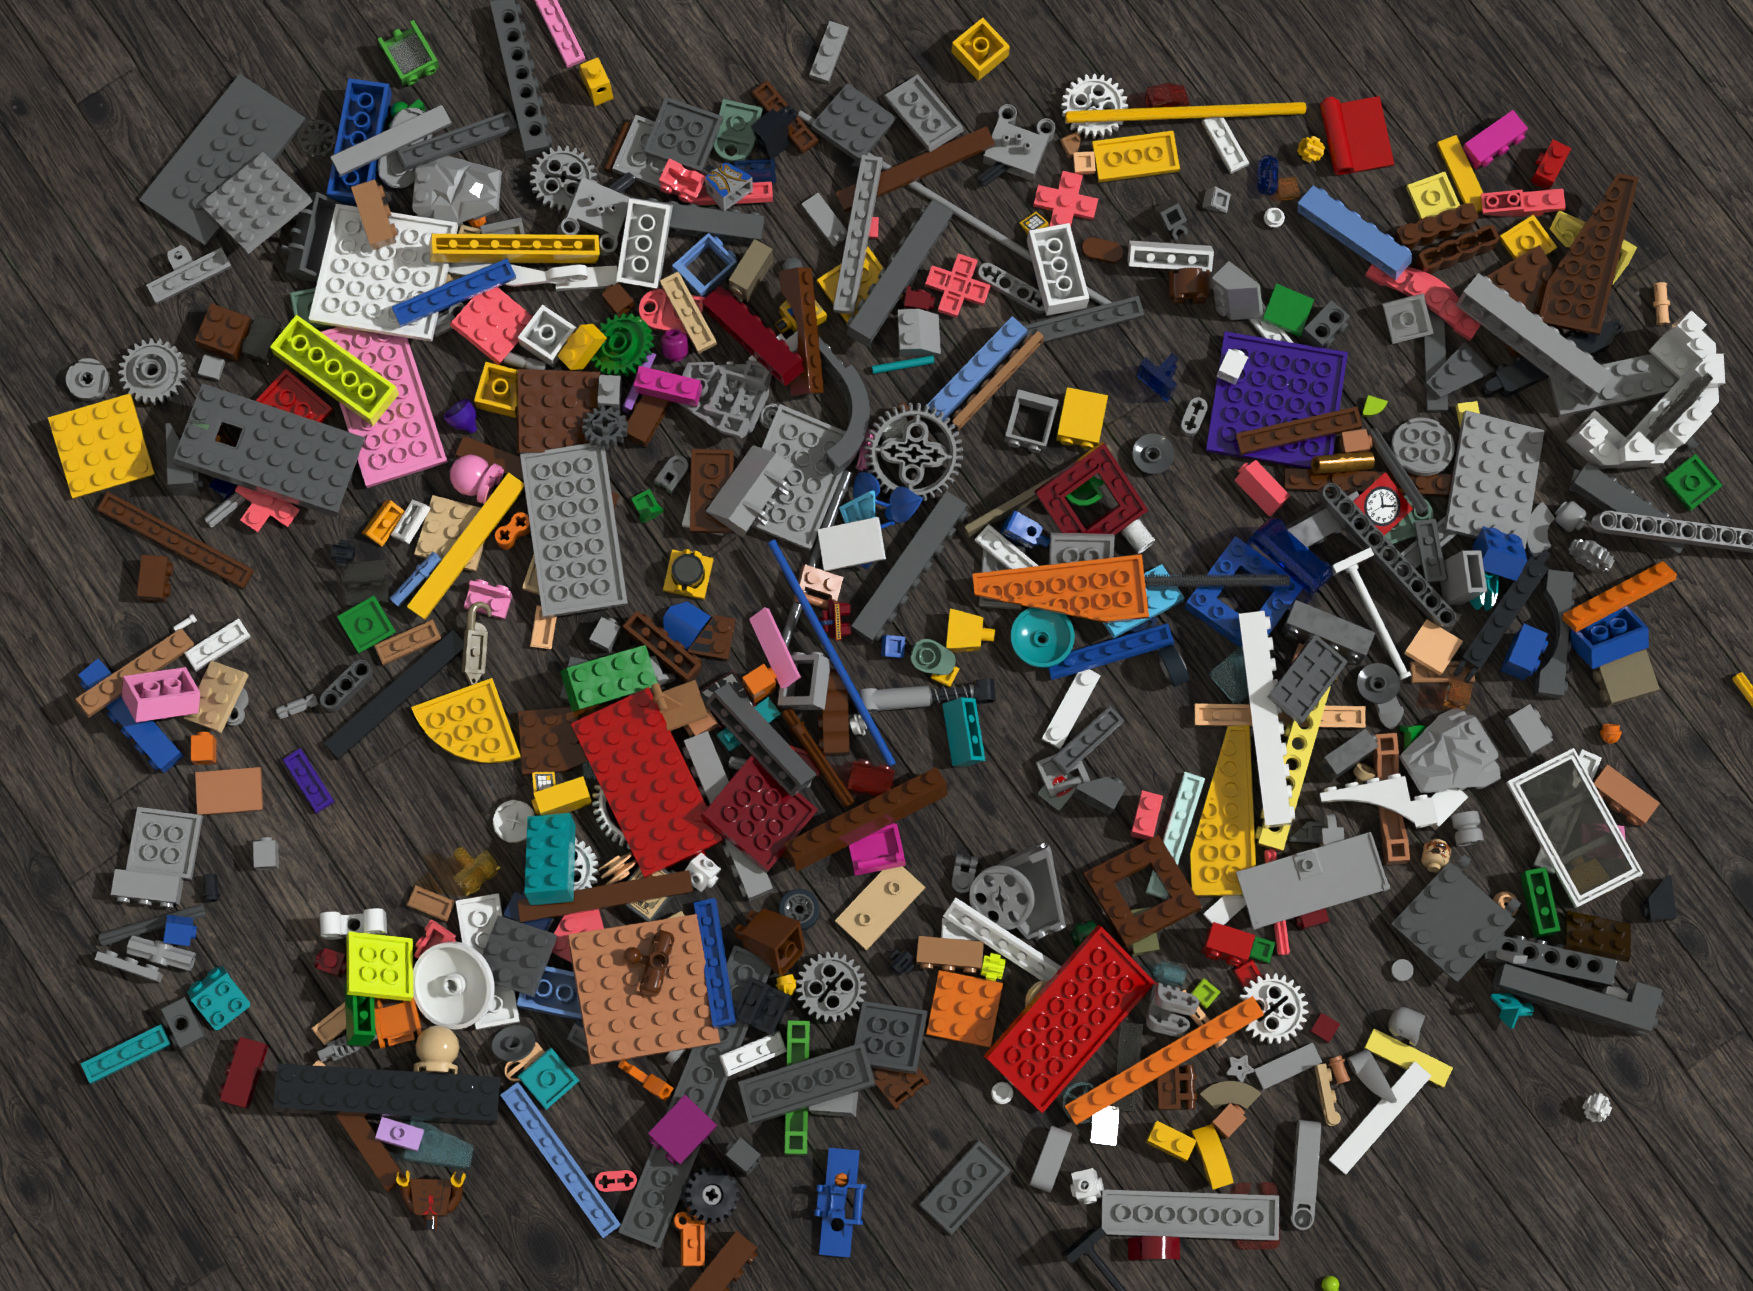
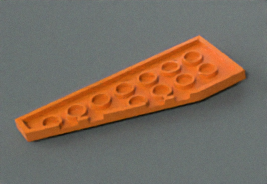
(1088, 589)

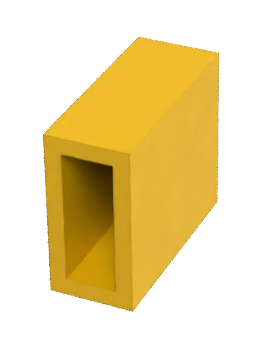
(1081, 418)
(562, 798)

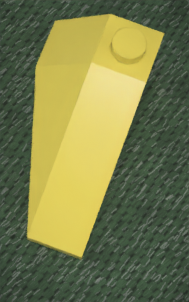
(1567, 229)

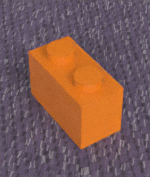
(760, 682)

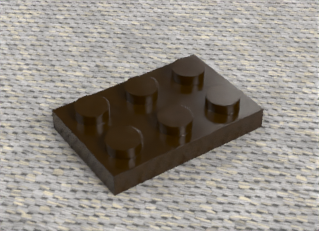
(1597, 936)

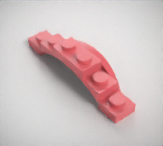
(1437, 294)

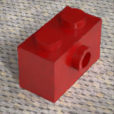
(1550, 164)

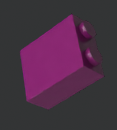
(682, 1131)

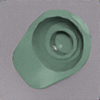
(932, 657)

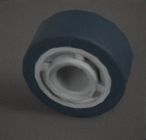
(1173, 665)

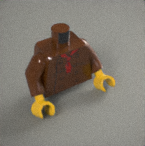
(431, 1197)

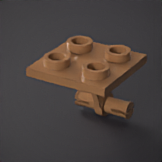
(680, 704)

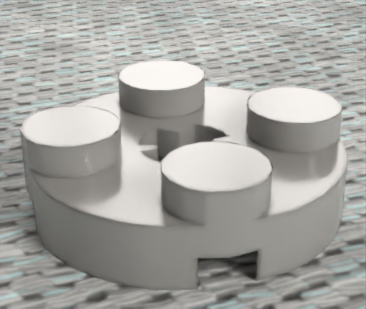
(85, 391)

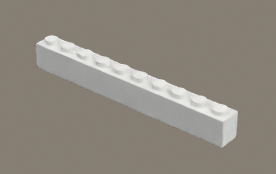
(1265, 720)

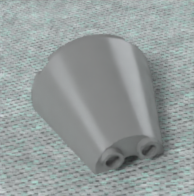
(1038, 867)

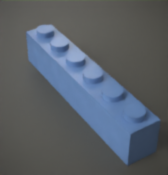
(1355, 232)
(979, 368)

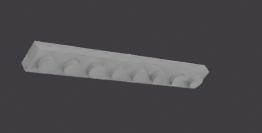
(858, 235)

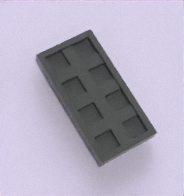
(1307, 679)

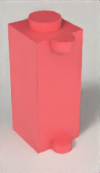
(1261, 487)

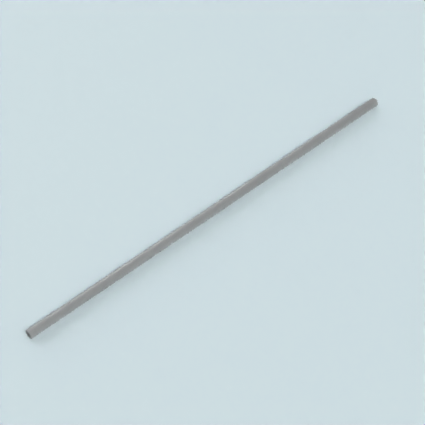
(968, 218)

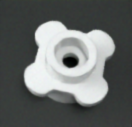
(858, 725)

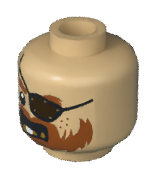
(1435, 855)

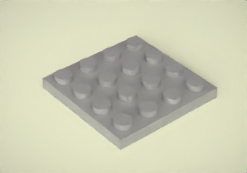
(255, 202)

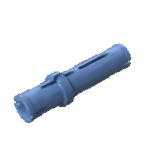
(422, 571)

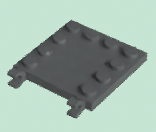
(1454, 921)

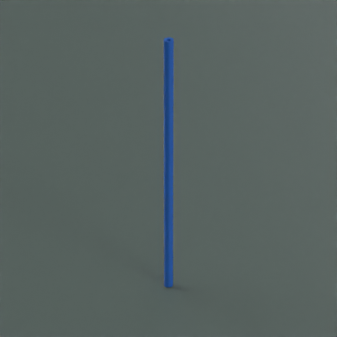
(831, 653)

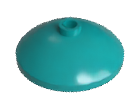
(1039, 623)

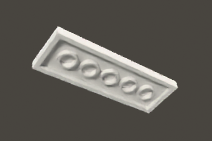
(476, 924)

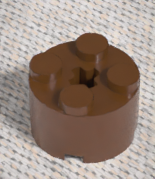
(1189, 285)

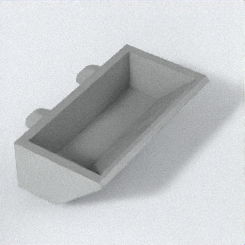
(750, 489)

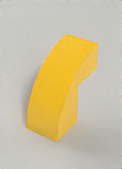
(1213, 1157)

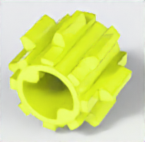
(993, 967)

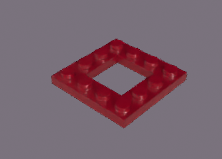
(1095, 461)

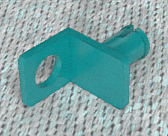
(1511, 1008)

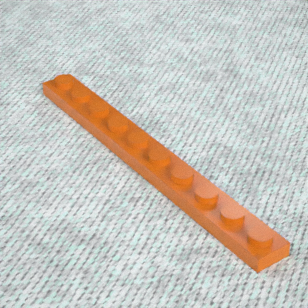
(1164, 1060)

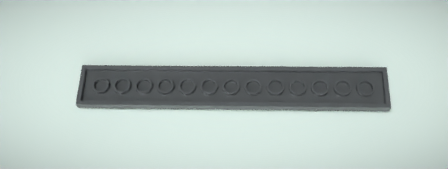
(702, 1083)

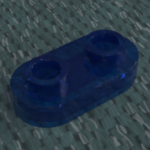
(1268, 175)

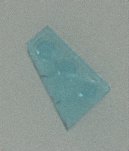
(440, 1148)

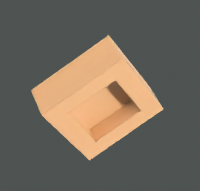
(1084, 163)

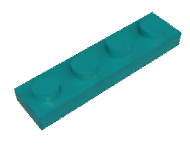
(126, 1054)

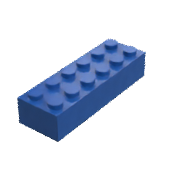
(362, 118)

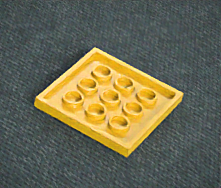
(101, 446)

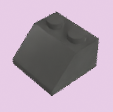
(1101, 793)

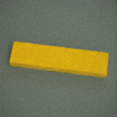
(1461, 171)

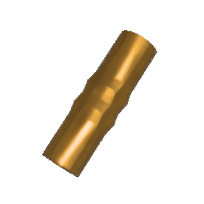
(1342, 462)

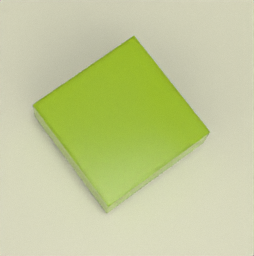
(1205, 993)

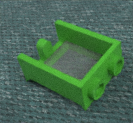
(409, 55)

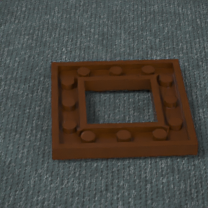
(1131, 928)

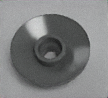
(1153, 444)
(1380, 674)
(513, 1043)

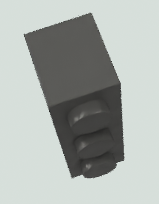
(742, 1156)

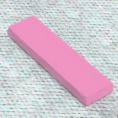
(561, 32)
(774, 648)

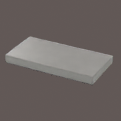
(923, 113)

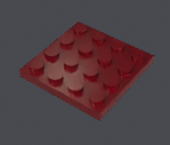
(758, 814)

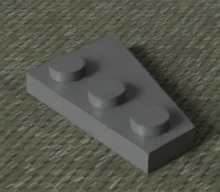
(1458, 371)

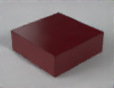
(1324, 1027)

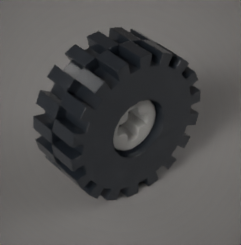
(698, 1203)

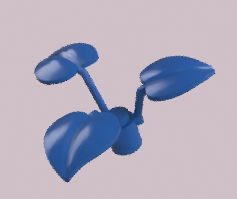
(902, 501)

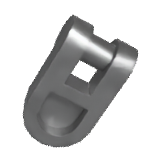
(677, 467)
(962, 880)

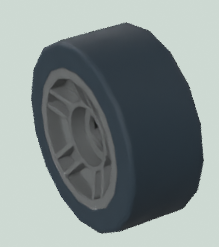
(809, 903)

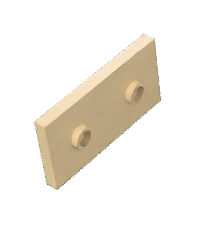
(879, 905)

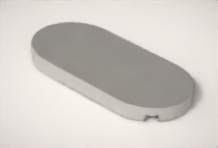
(389, 166)

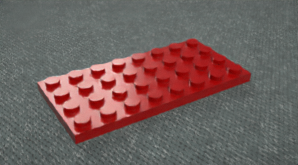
(646, 782)
(1069, 1019)

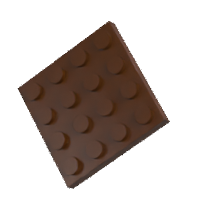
(1525, 281)
(553, 408)

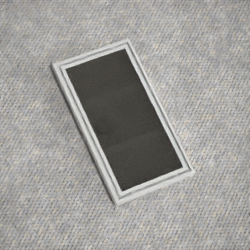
(1574, 828)

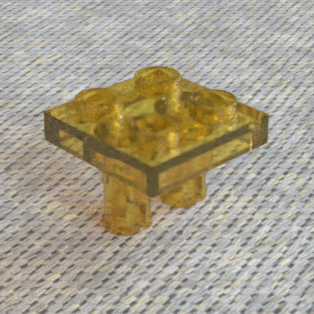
(474, 870)

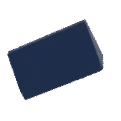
(761, 170)

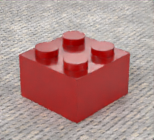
(1227, 944)

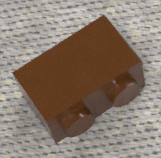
(154, 578)

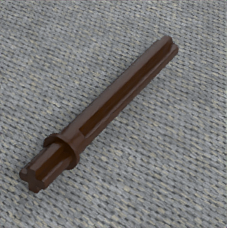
(798, 728)

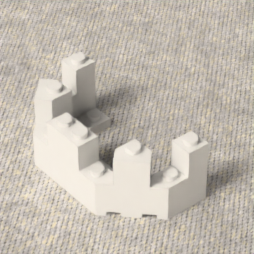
(1686, 354)

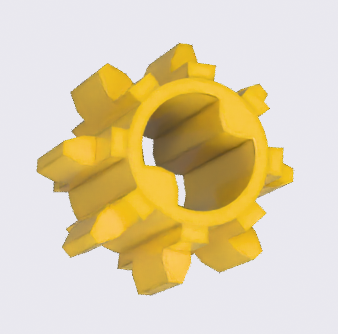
(1311, 149)

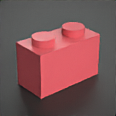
(1146, 815)

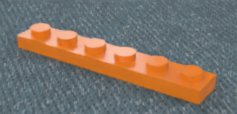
(1619, 596)

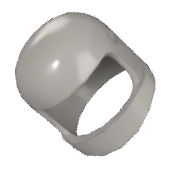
(1406, 1023)

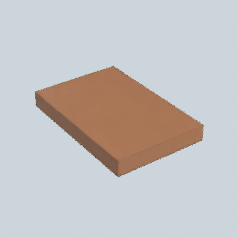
(229, 791)

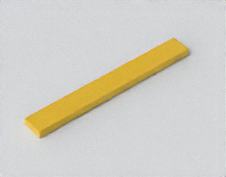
(466, 546)

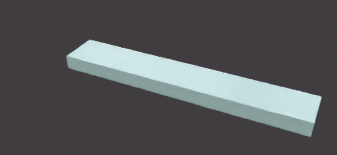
(1178, 825)

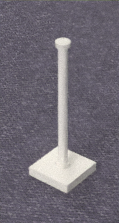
(1350, 565)

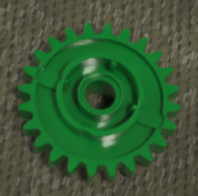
(636, 341)

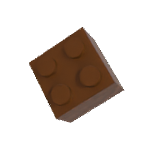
(223, 332)

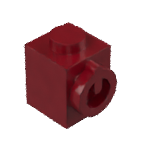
(331, 962)

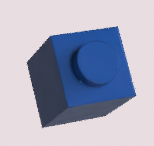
(179, 930)

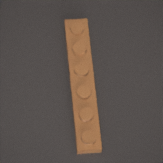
(1003, 373)
(150, 661)

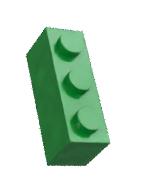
(1540, 902)
(359, 1019)

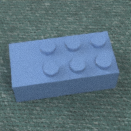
(554, 995)

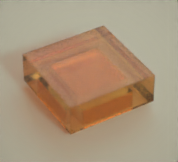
(1288, 188)

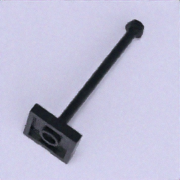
(1084, 1246)

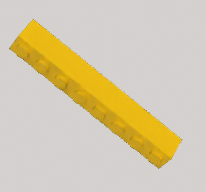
(515, 247)

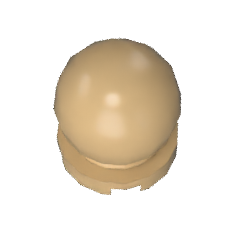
(437, 1050)

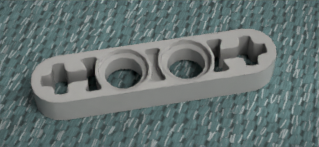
(1011, 292)

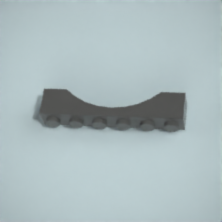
(1557, 592)

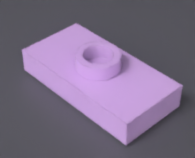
(399, 1134)

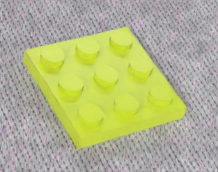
(379, 966)

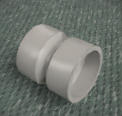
(1467, 828)

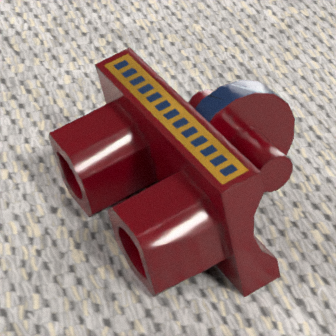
(832, 619)

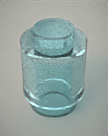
(1169, 973)

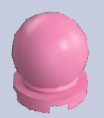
(473, 476)

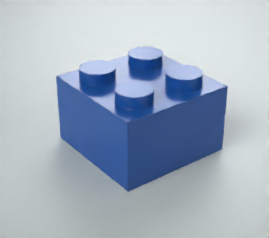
(1501, 552)
(1524, 652)

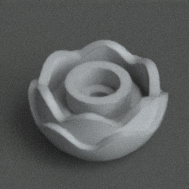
(767, 411)

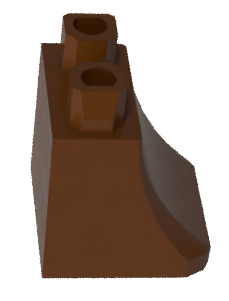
(773, 939)

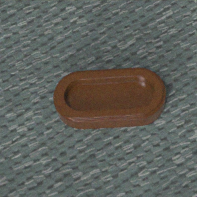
(1102, 250)

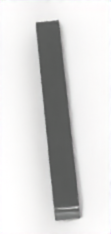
(1396, 558)

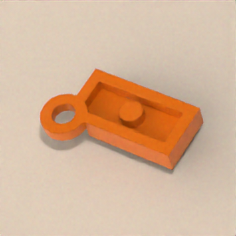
(691, 1241)

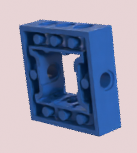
(1222, 618)

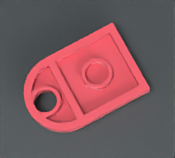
(664, 316)

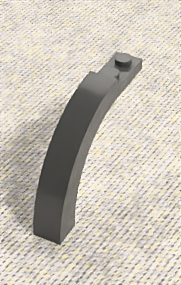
(857, 402)

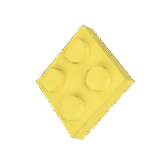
(1432, 195)

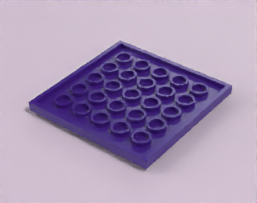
(1276, 387)

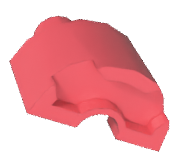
(680, 181)
(434, 935)

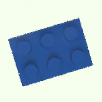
(1610, 638)

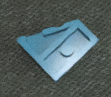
(859, 508)

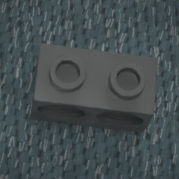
(1323, 324)

